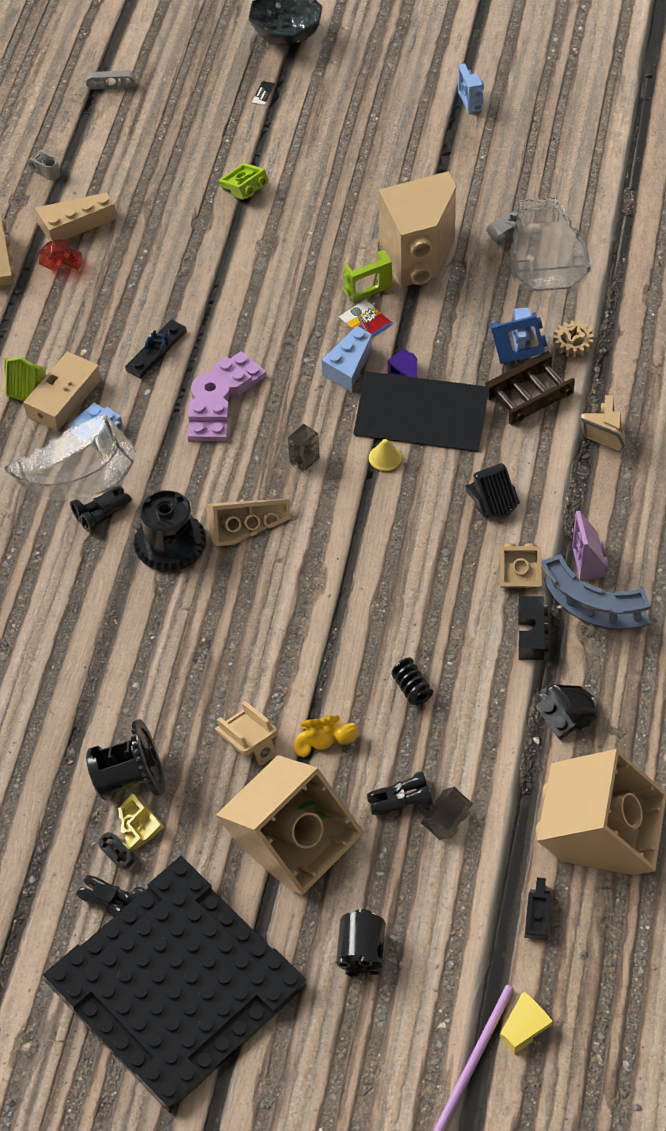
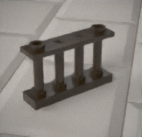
(528, 372)

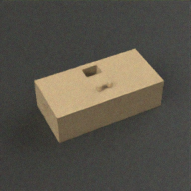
(62, 391)

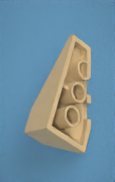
(239, 520)

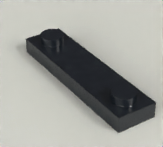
(146, 359)

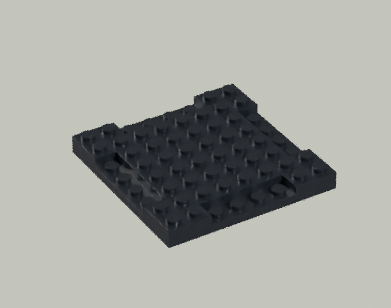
(175, 983)

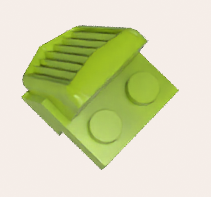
(22, 377)

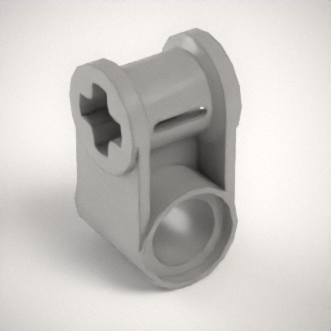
(45, 165)
(503, 228)

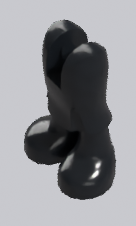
(105, 505)
(394, 796)
(106, 895)

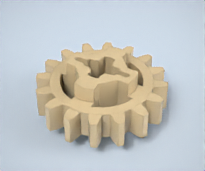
(573, 338)

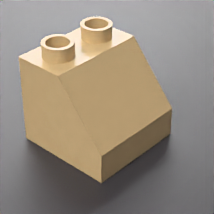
(418, 226)
(602, 814)
(280, 835)

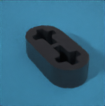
(120, 846)

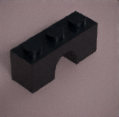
(532, 642)

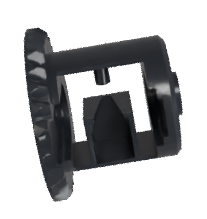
(163, 517)
(126, 764)

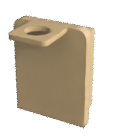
(249, 733)

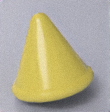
(385, 456)

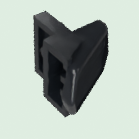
(493, 492)
(567, 709)

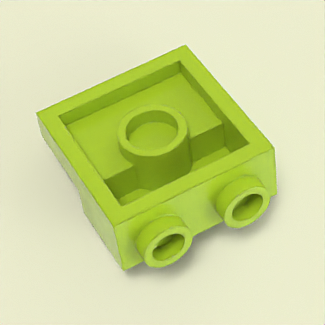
(244, 180)

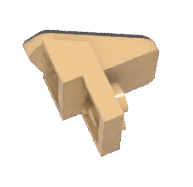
(604, 426)

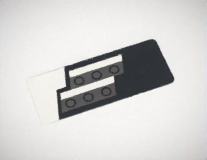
(263, 92)

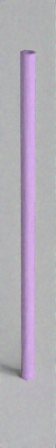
(474, 1059)

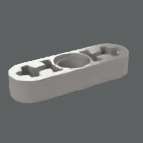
(98, 76)

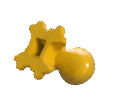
(322, 733)

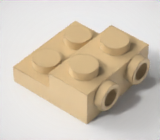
(520, 566)

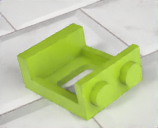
(382, 267)

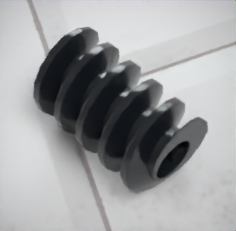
(411, 682)

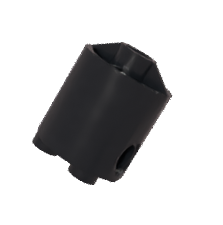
(361, 943)

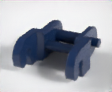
(150, 340)

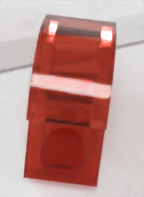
(58, 252)

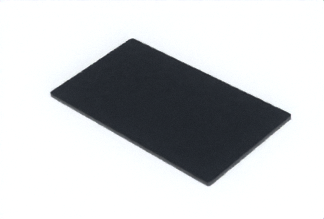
(421, 411)

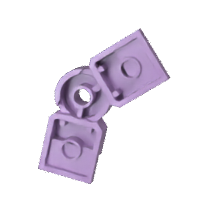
(211, 393)

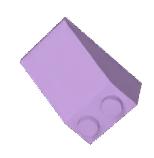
(588, 550)

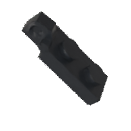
(538, 911)

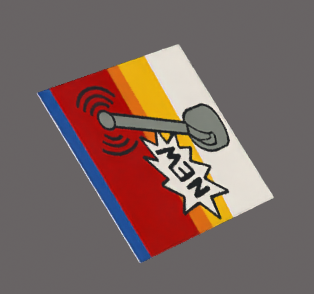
(366, 317)

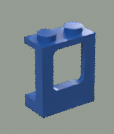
(503, 343)

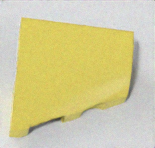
(138, 822)
(524, 1023)

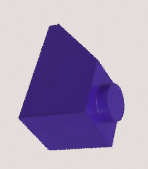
(403, 364)

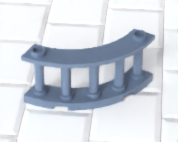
(592, 604)

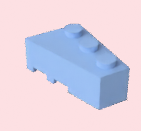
(347, 358)

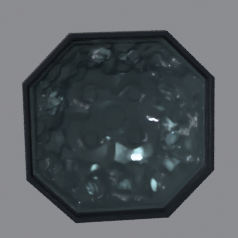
(285, 20)

